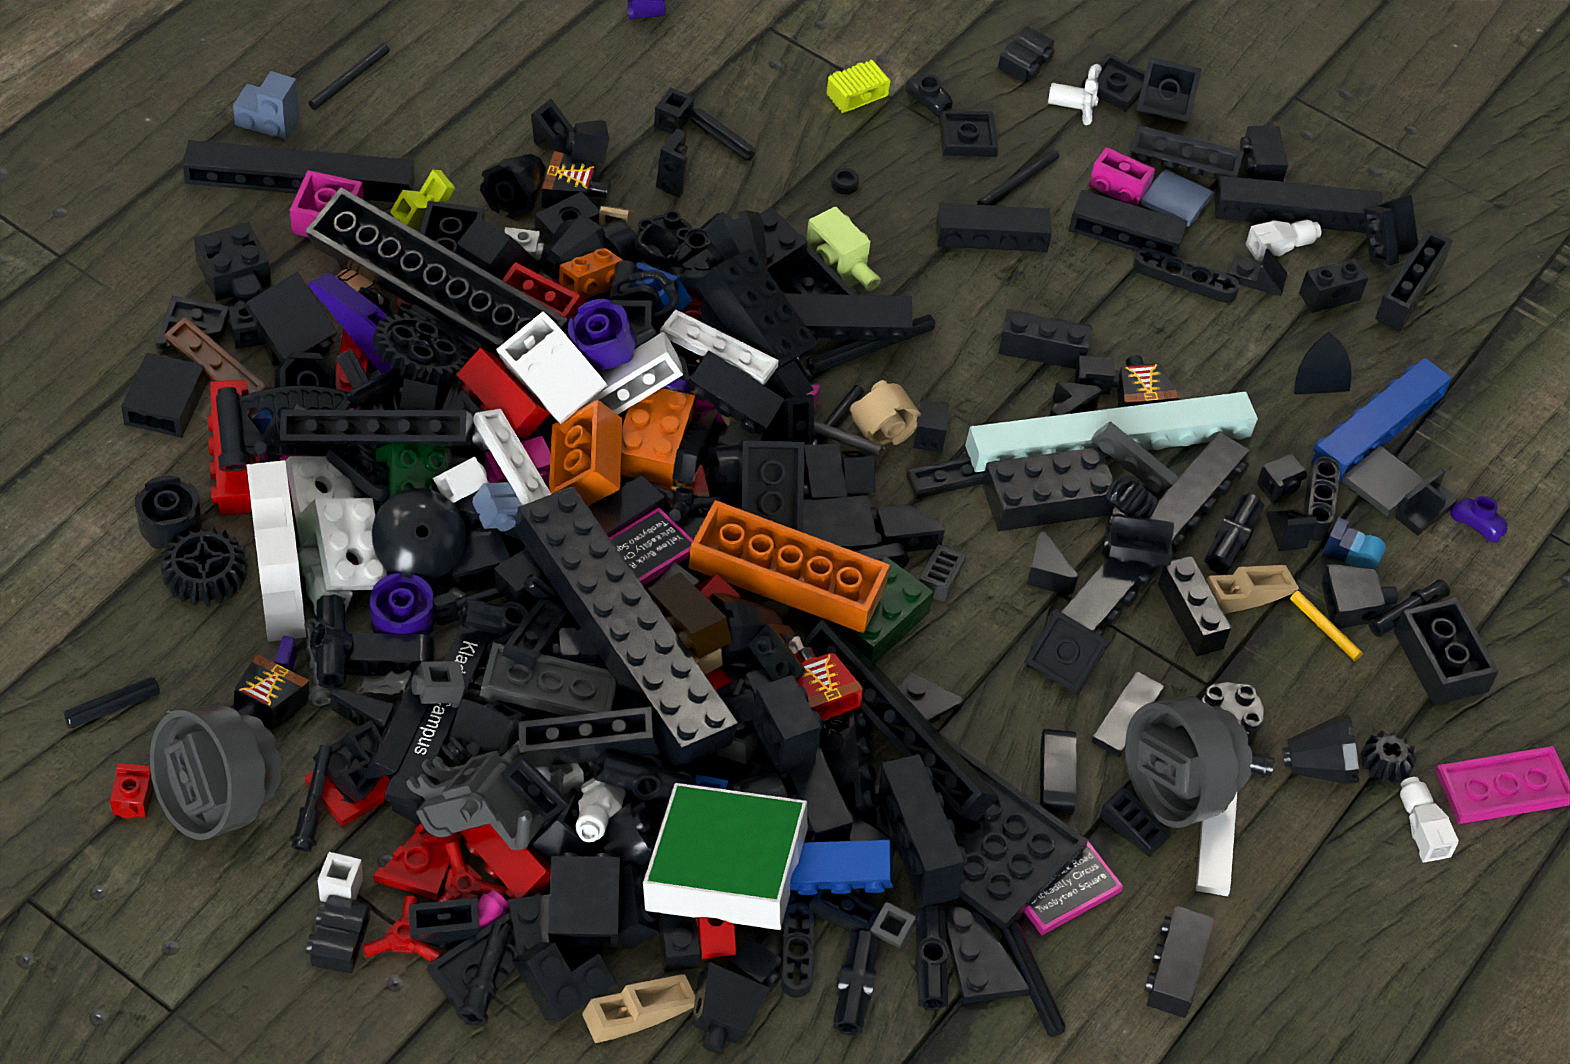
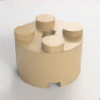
(885, 414)

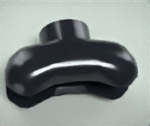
(929, 92)

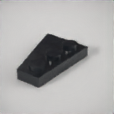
(979, 958)

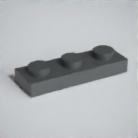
(1134, 458)

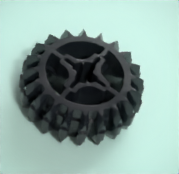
(184, 566)

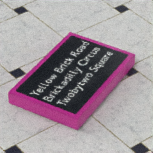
(652, 545)
(1074, 891)

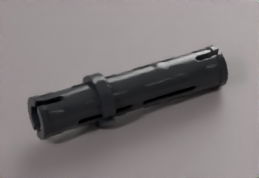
(1428, 595)

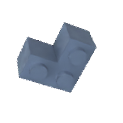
(269, 108)

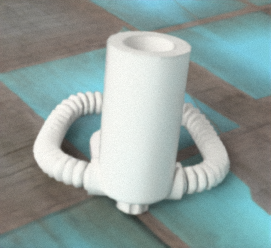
(1078, 97)

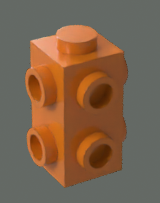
(589, 273)

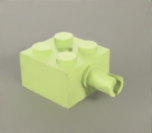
(842, 247)

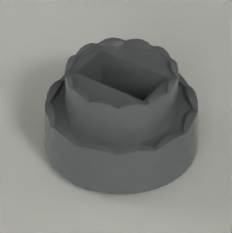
(1186, 759)
(213, 769)

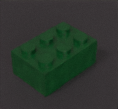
(897, 612)

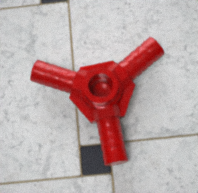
(463, 880)
(399, 938)

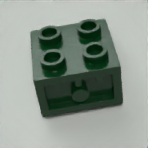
(413, 465)

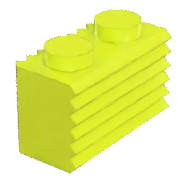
(857, 86)

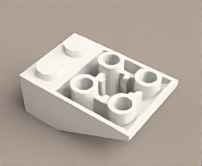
(551, 367)

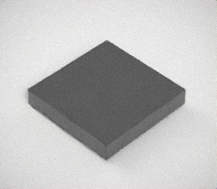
(1382, 480)

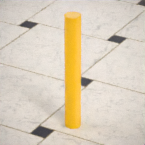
(1326, 626)

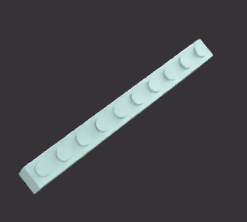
(1149, 425)

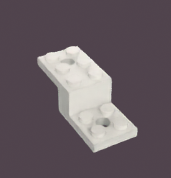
(334, 523)

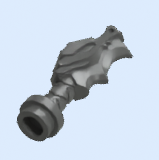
(385, 688)
(319, 695)

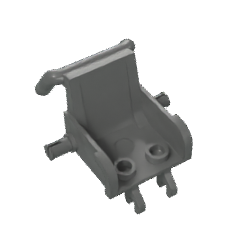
(478, 796)

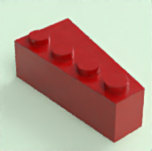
(231, 488)

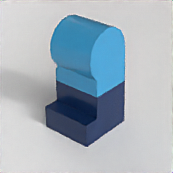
(1354, 547)

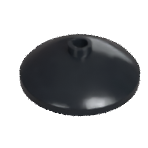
(405, 552)

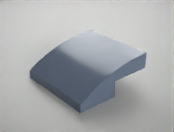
(1176, 197)

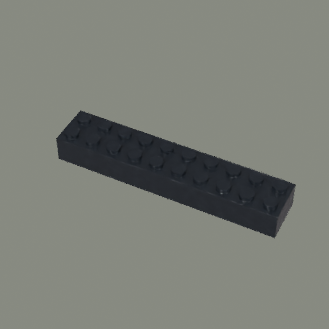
(423, 271)
(625, 626)

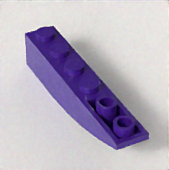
(354, 314)

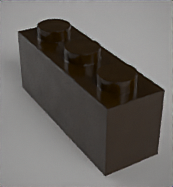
(691, 615)

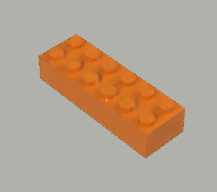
(789, 566)

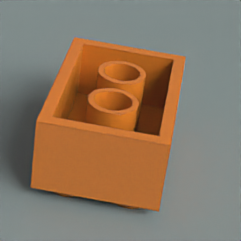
(653, 435)
(587, 453)

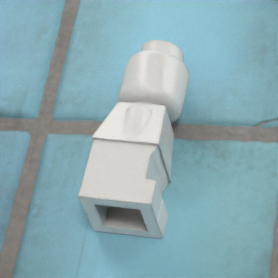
(1281, 237)
(311, 568)
(596, 806)
(1428, 822)

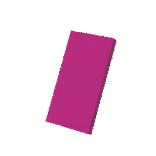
(1505, 784)

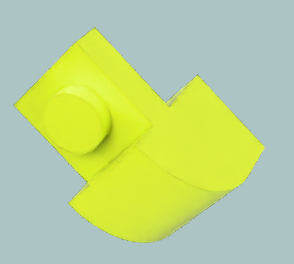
(412, 204)

